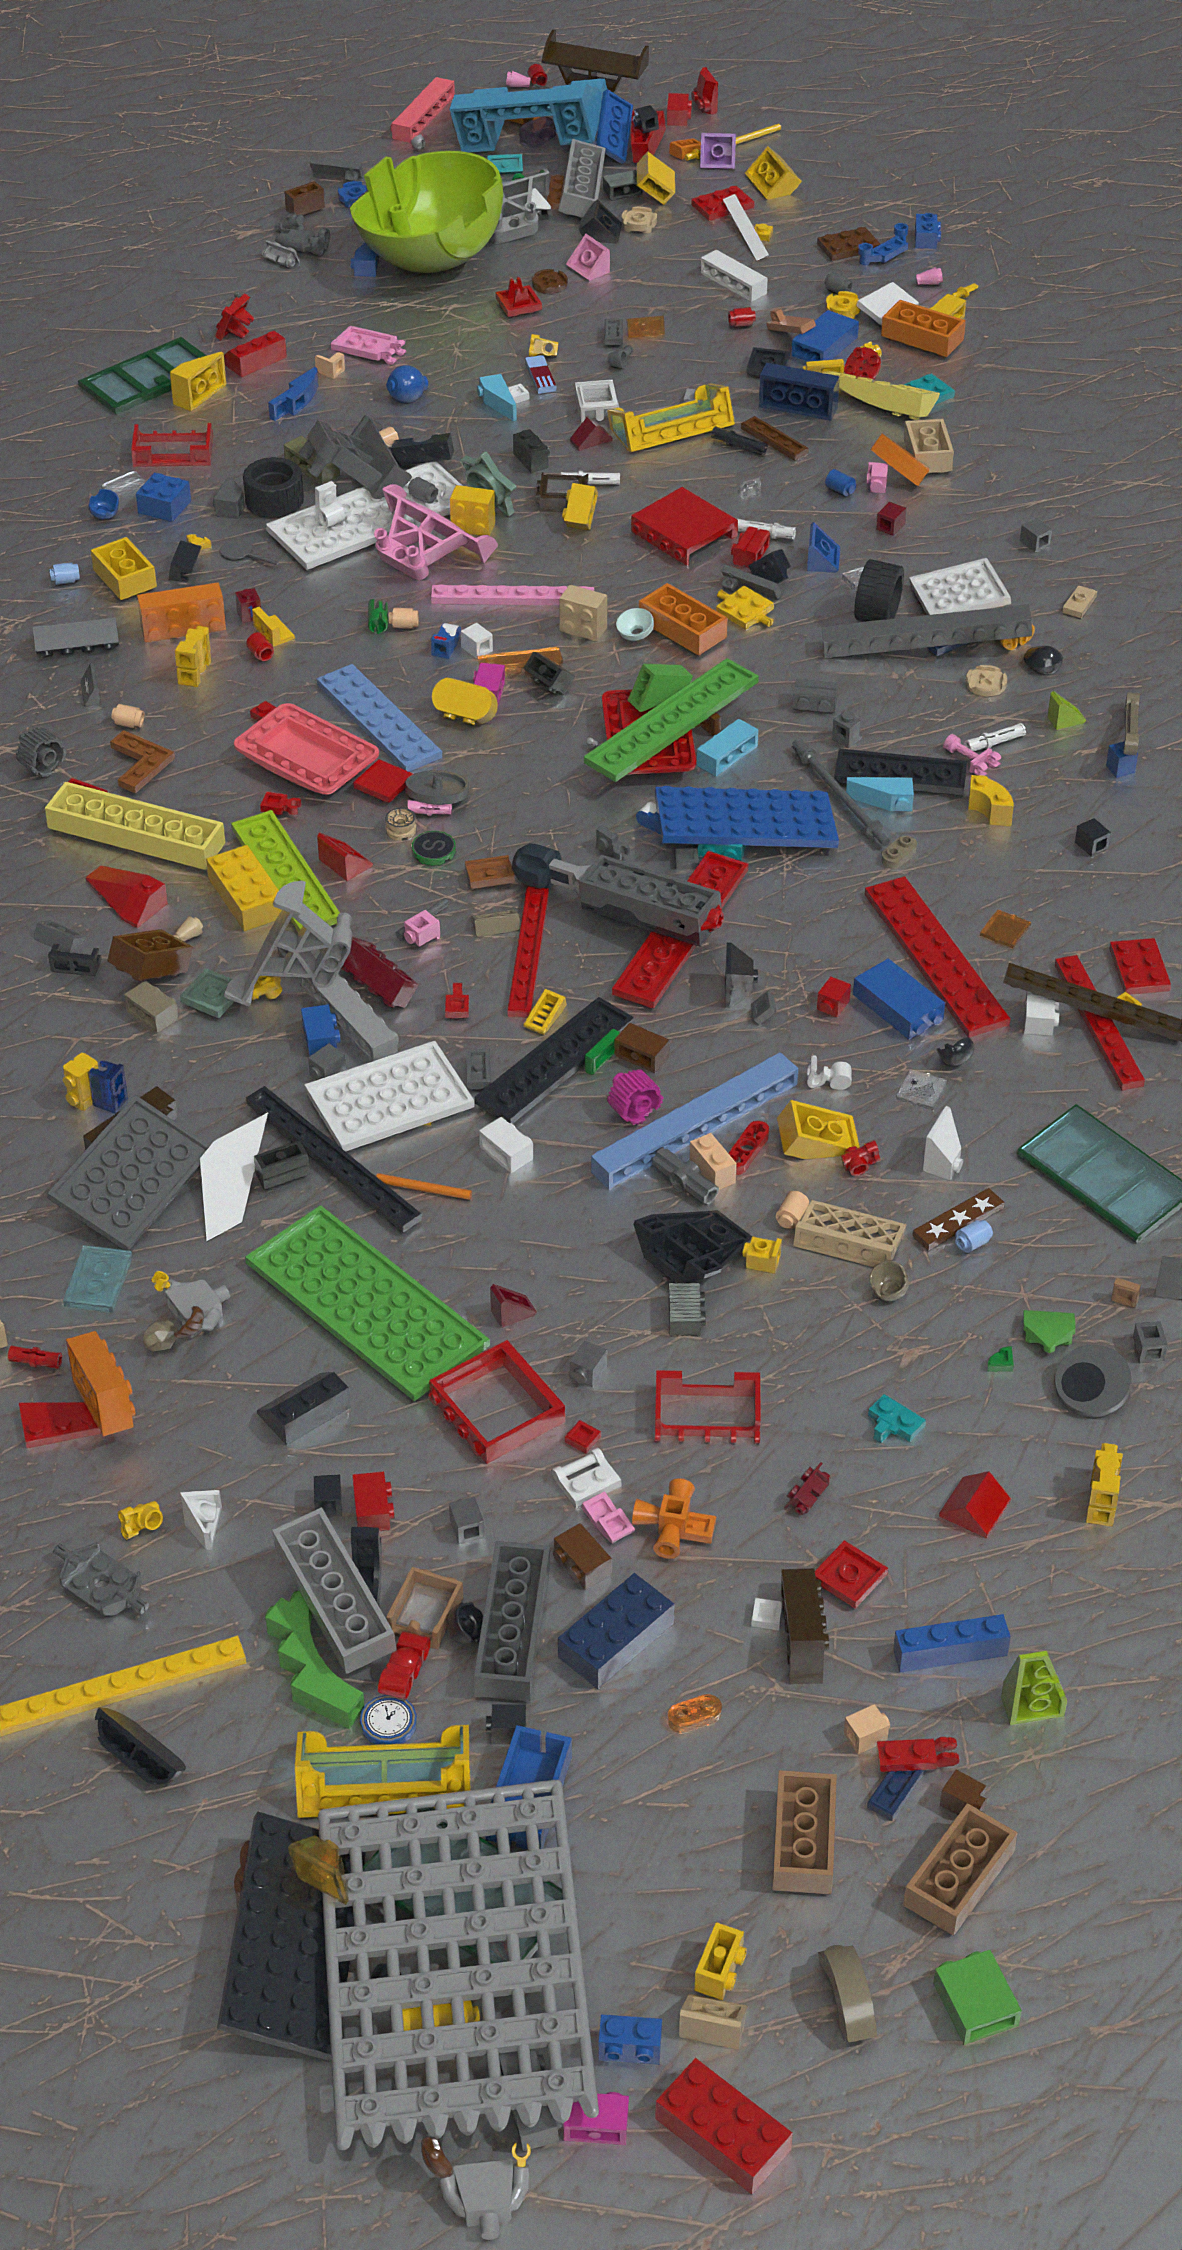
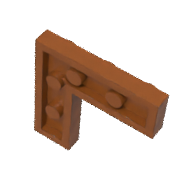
(151, 759)

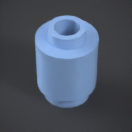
(64, 573)
(973, 1236)

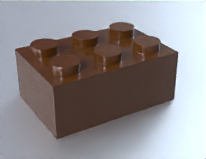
(149, 954)

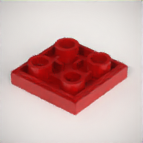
(382, 781)

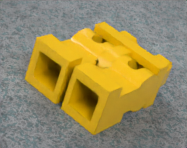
(193, 656)
(1104, 1485)

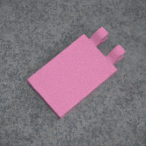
(368, 344)

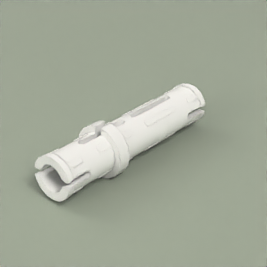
(614, 478)
(776, 530)
(987, 740)

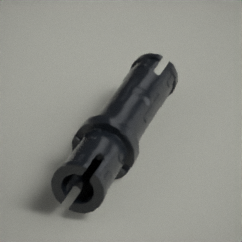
(731, 438)

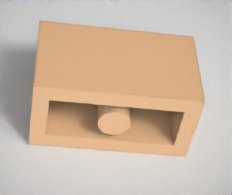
(713, 1161)

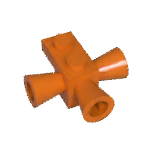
(675, 1519)

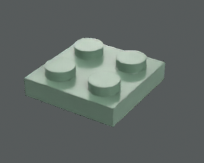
(207, 993)

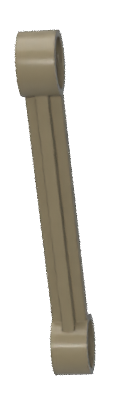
(1131, 723)

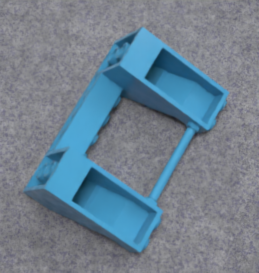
(481, 114)

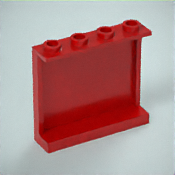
(682, 524)

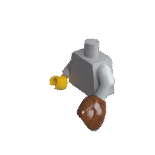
(192, 1303)
(480, 2191)

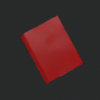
(341, 857)
(976, 1503)

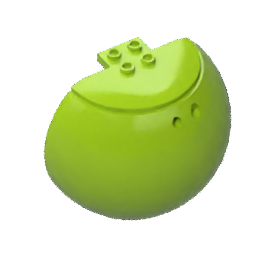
(429, 209)

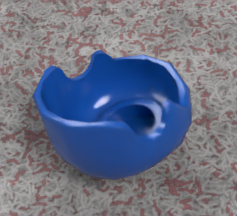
(104, 504)

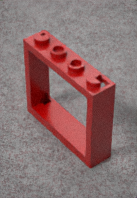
(479, 1366)

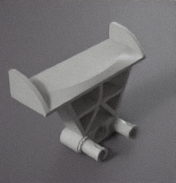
(517, 202)
(314, 935)

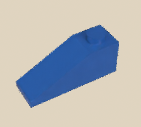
(365, 261)

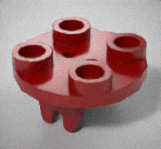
(856, 362)

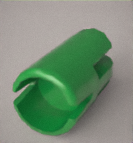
(377, 617)

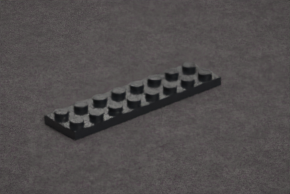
(551, 1061)

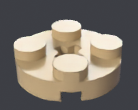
(639, 219)

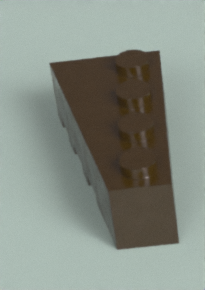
(804, 1625)

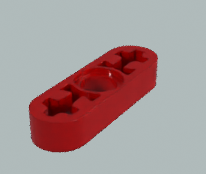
(747, 1138)

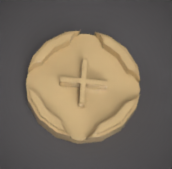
(986, 680)

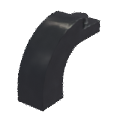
(367, 1557)

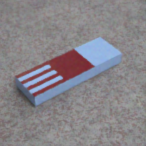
(540, 374)

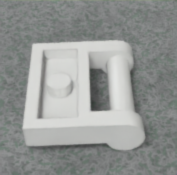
(589, 1483)

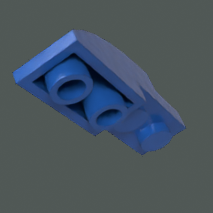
(296, 397)

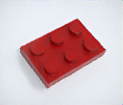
(713, 206)
(1140, 966)

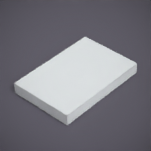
(882, 300)

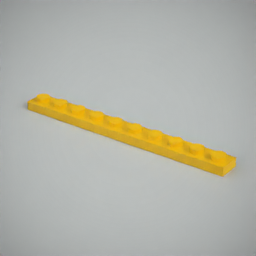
(121, 1685)

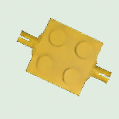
(745, 607)

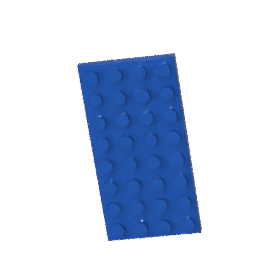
(745, 817)

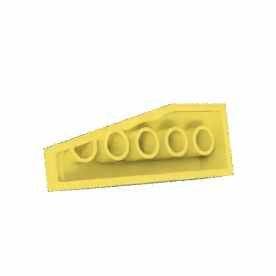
(895, 398)

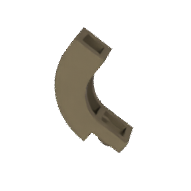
(850, 1991)

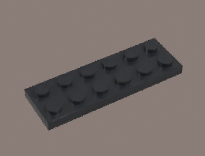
(926, 772)

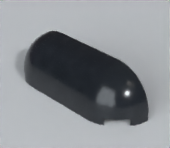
(137, 1748)

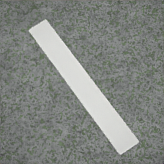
(745, 227)

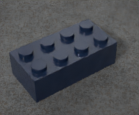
(799, 391)
(616, 1630)

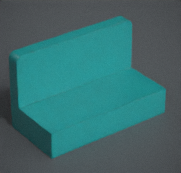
(507, 163)

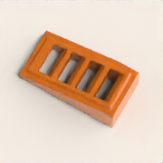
(682, 147)

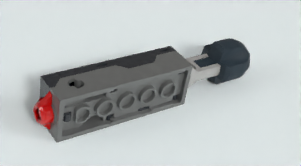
(626, 893)

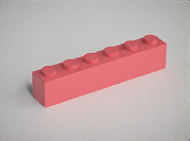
(423, 109)

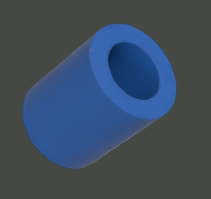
(840, 482)

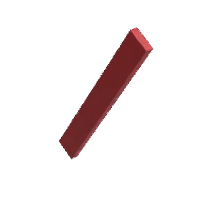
(528, 952)

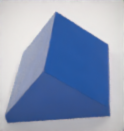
(822, 551)

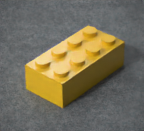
(244, 887)

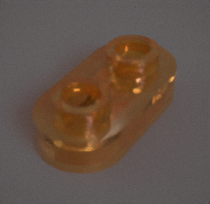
(696, 1713)

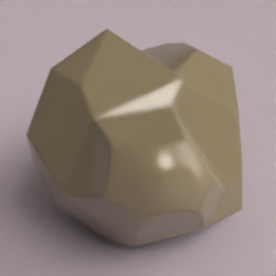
(159, 1335)

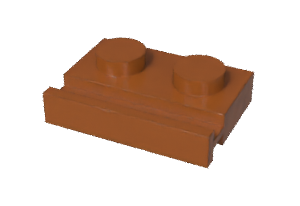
(489, 872)

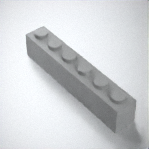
(355, 1018)

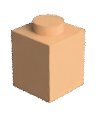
(866, 1728)

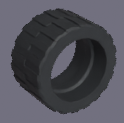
(273, 487)
(878, 591)

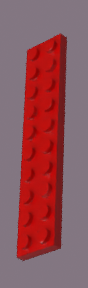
(662, 956)
(937, 957)

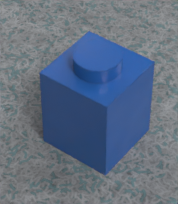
(1119, 763)

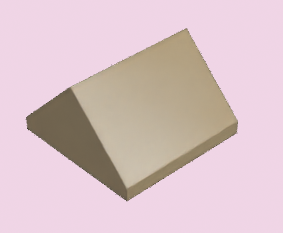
(712, 2021)

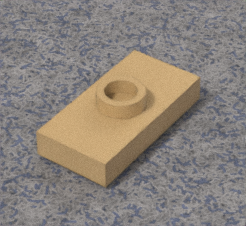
(1079, 602)

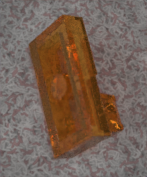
(645, 326)

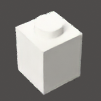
(476, 640)

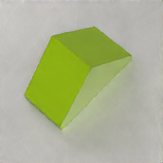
(1063, 713)

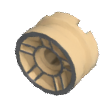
(400, 823)

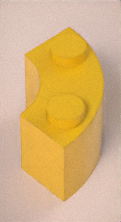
(991, 800)

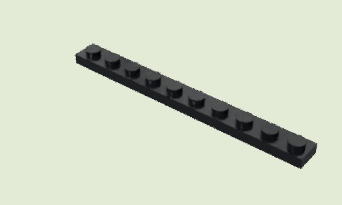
(335, 1159)

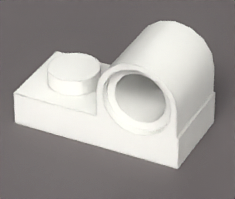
(327, 508)

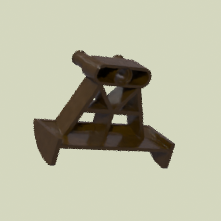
(594, 61)

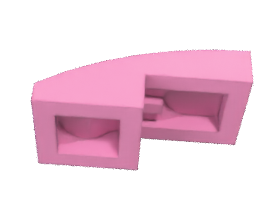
(606, 1518)

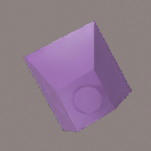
(718, 151)

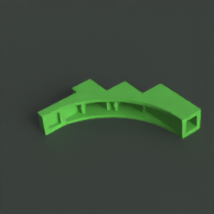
(314, 1682)

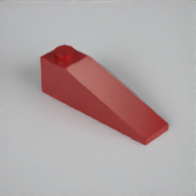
(130, 893)

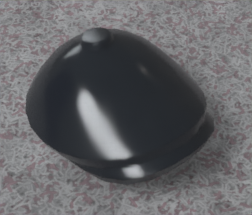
(1043, 659)

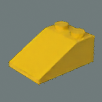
(197, 380)
(815, 1131)

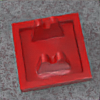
(518, 299)
(234, 317)

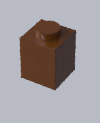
(962, 1790)

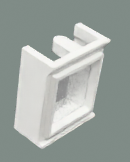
(595, 396)

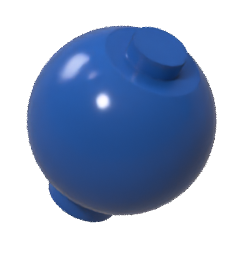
(406, 384)

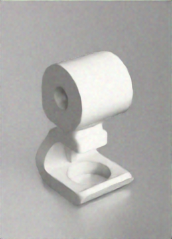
(838, 1075)

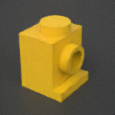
(762, 1254)

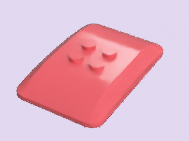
(305, 749)

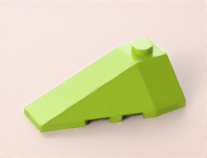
(1033, 1690)

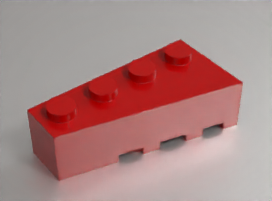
(648, 141)

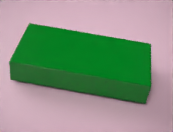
(601, 1052)

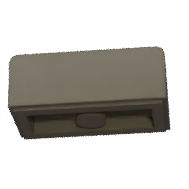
(496, 923)

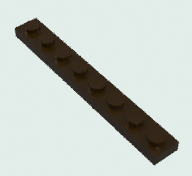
(1093, 1001)

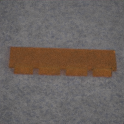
(516, 660)

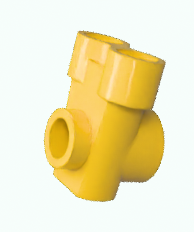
(538, 344)
(267, 986)
(138, 1518)

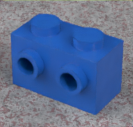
(927, 231)
(630, 2039)

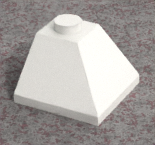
(943, 1147)

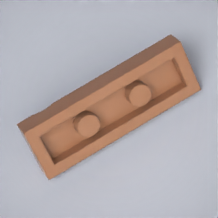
(789, 323)

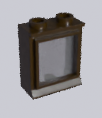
(553, 490)

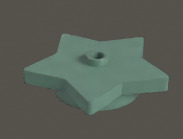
(485, 475)

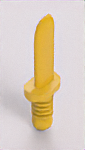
(964, 291)

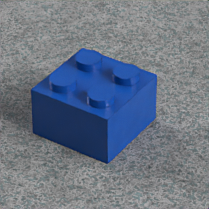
(163, 497)

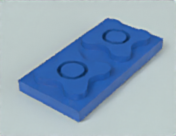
(614, 126)

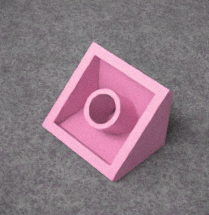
(590, 258)

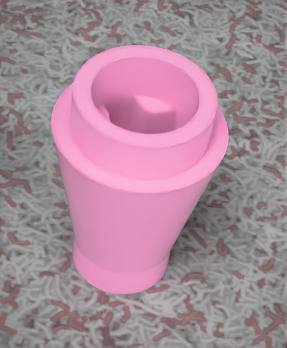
(517, 80)
(930, 277)

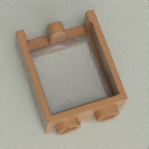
(425, 1604)

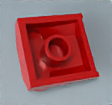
(706, 92)

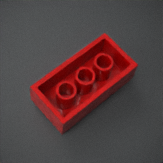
(723, 2126)

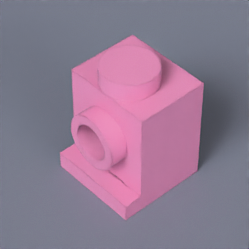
(877, 477)
(421, 928)

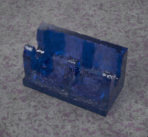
(108, 1087)

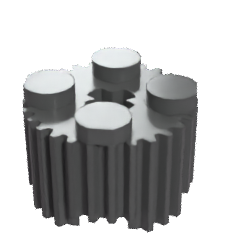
(40, 751)

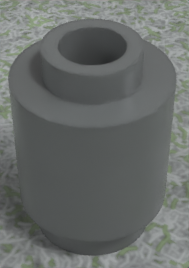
(837, 283)
(423, 490)

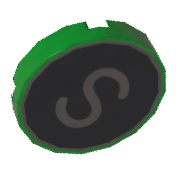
(433, 847)

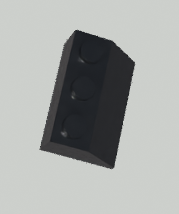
(306, 1406)

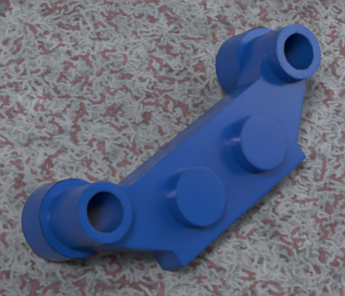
(887, 249)

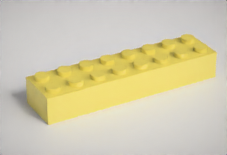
(135, 825)

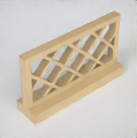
(848, 1244)

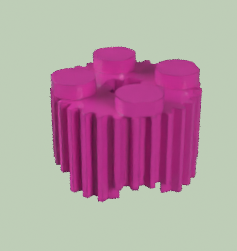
(634, 1096)

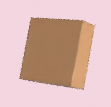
(1125, 1292)

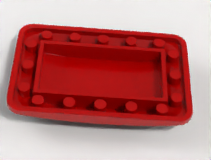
(620, 713)

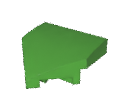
(1049, 1328)

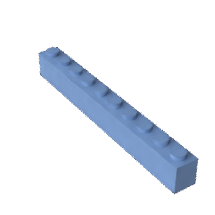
(694, 1119)

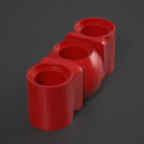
(404, 1665)

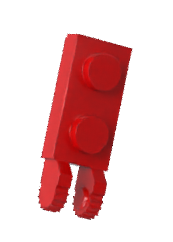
(916, 1754)

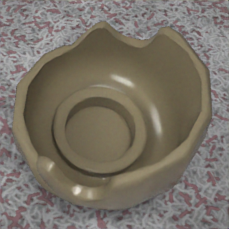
(889, 1280)

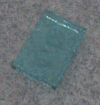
(97, 1279)

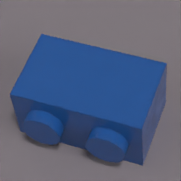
(319, 1028)

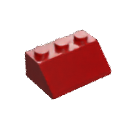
(256, 354)

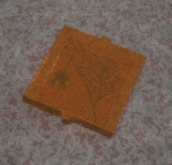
(1005, 928)

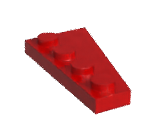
(56, 1422)

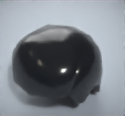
(958, 1053)
(465, 1623)

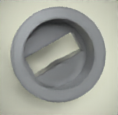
(418, 142)

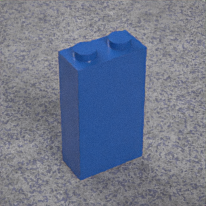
(826, 339)
(899, 999)

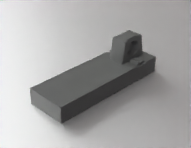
(350, 170)
(735, 577)

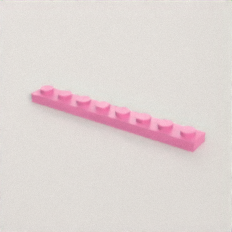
(497, 594)

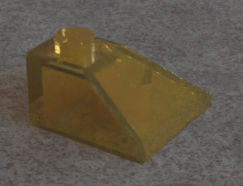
(320, 1866)

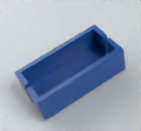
(528, 1764)

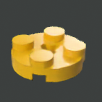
(843, 304)

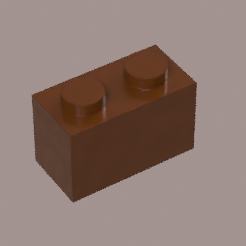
(304, 198)
(642, 1047)
(582, 1556)

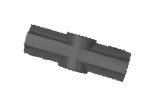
(685, 1176)

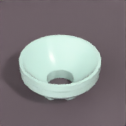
(635, 619)

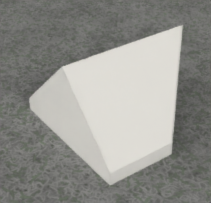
(541, 203)
(202, 1514)

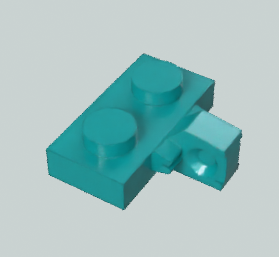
(894, 1419)

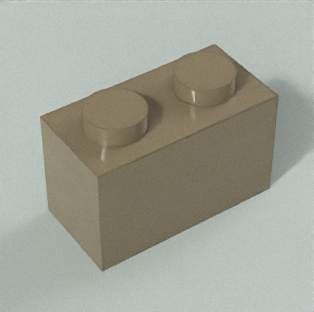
(151, 1006)

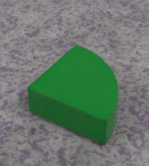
(1001, 1361)

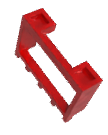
(199, 454)
(745, 1385)

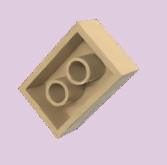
(929, 444)

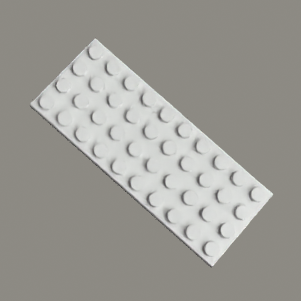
(314, 544)

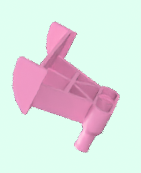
(413, 564)

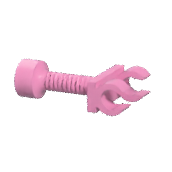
(978, 762)

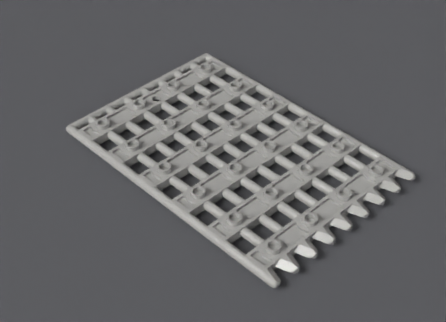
(489, 2037)

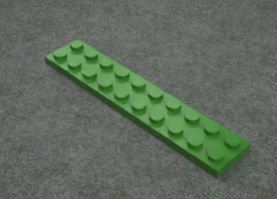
(670, 719)

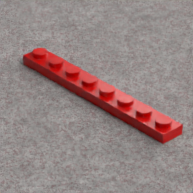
(1103, 1029)

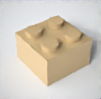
(583, 612)

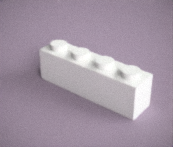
(733, 275)

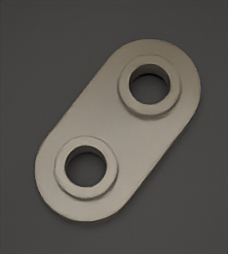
(899, 852)

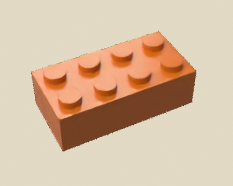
(923, 328)
(174, 611)
(685, 619)
(100, 1383)

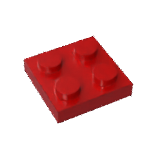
(850, 1574)

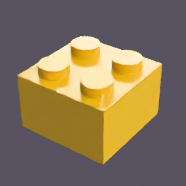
(473, 509)

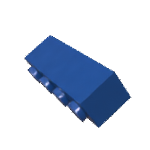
(951, 1643)

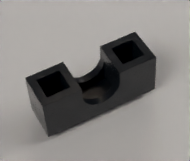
(436, 448)

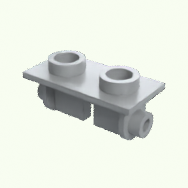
(287, 256)

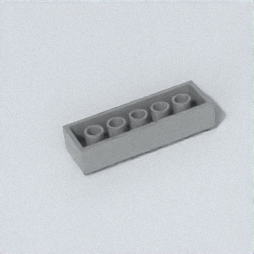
(581, 178)
(334, 1590)

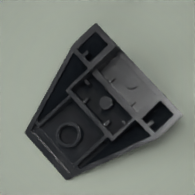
(690, 1243)

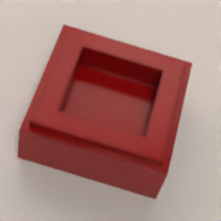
(582, 1436)

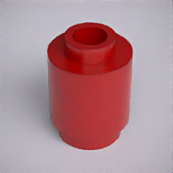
(537, 74)
(741, 317)
(260, 646)

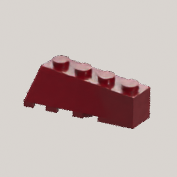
(379, 973)

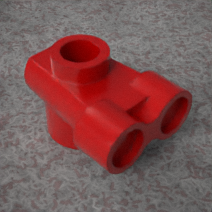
(857, 1159)

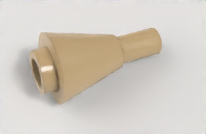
(189, 929)

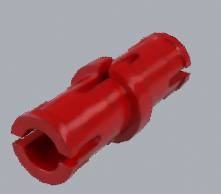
(35, 1357)

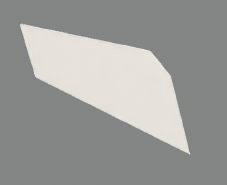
(228, 1174)

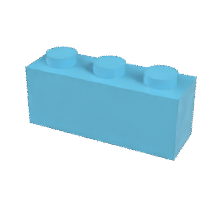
(727, 747)

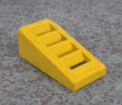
(546, 997)

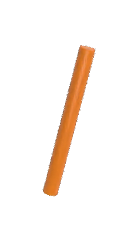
(425, 1186)

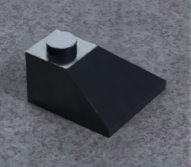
(600, 224)
(738, 975)

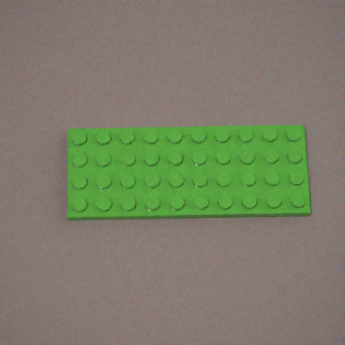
(367, 1301)

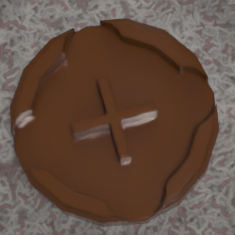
(549, 282)

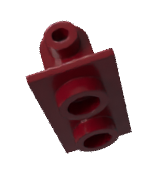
(813, 1481)

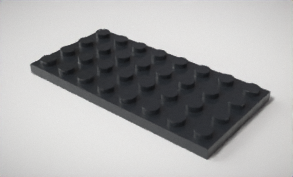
(277, 1950)

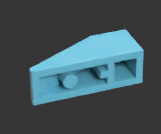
(497, 395)
(882, 792)

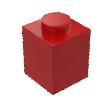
(833, 996)

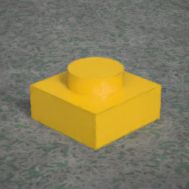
(764, 231)

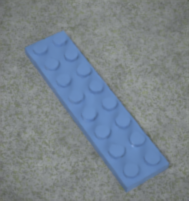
(379, 718)

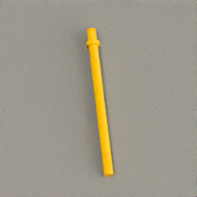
(696, 154)

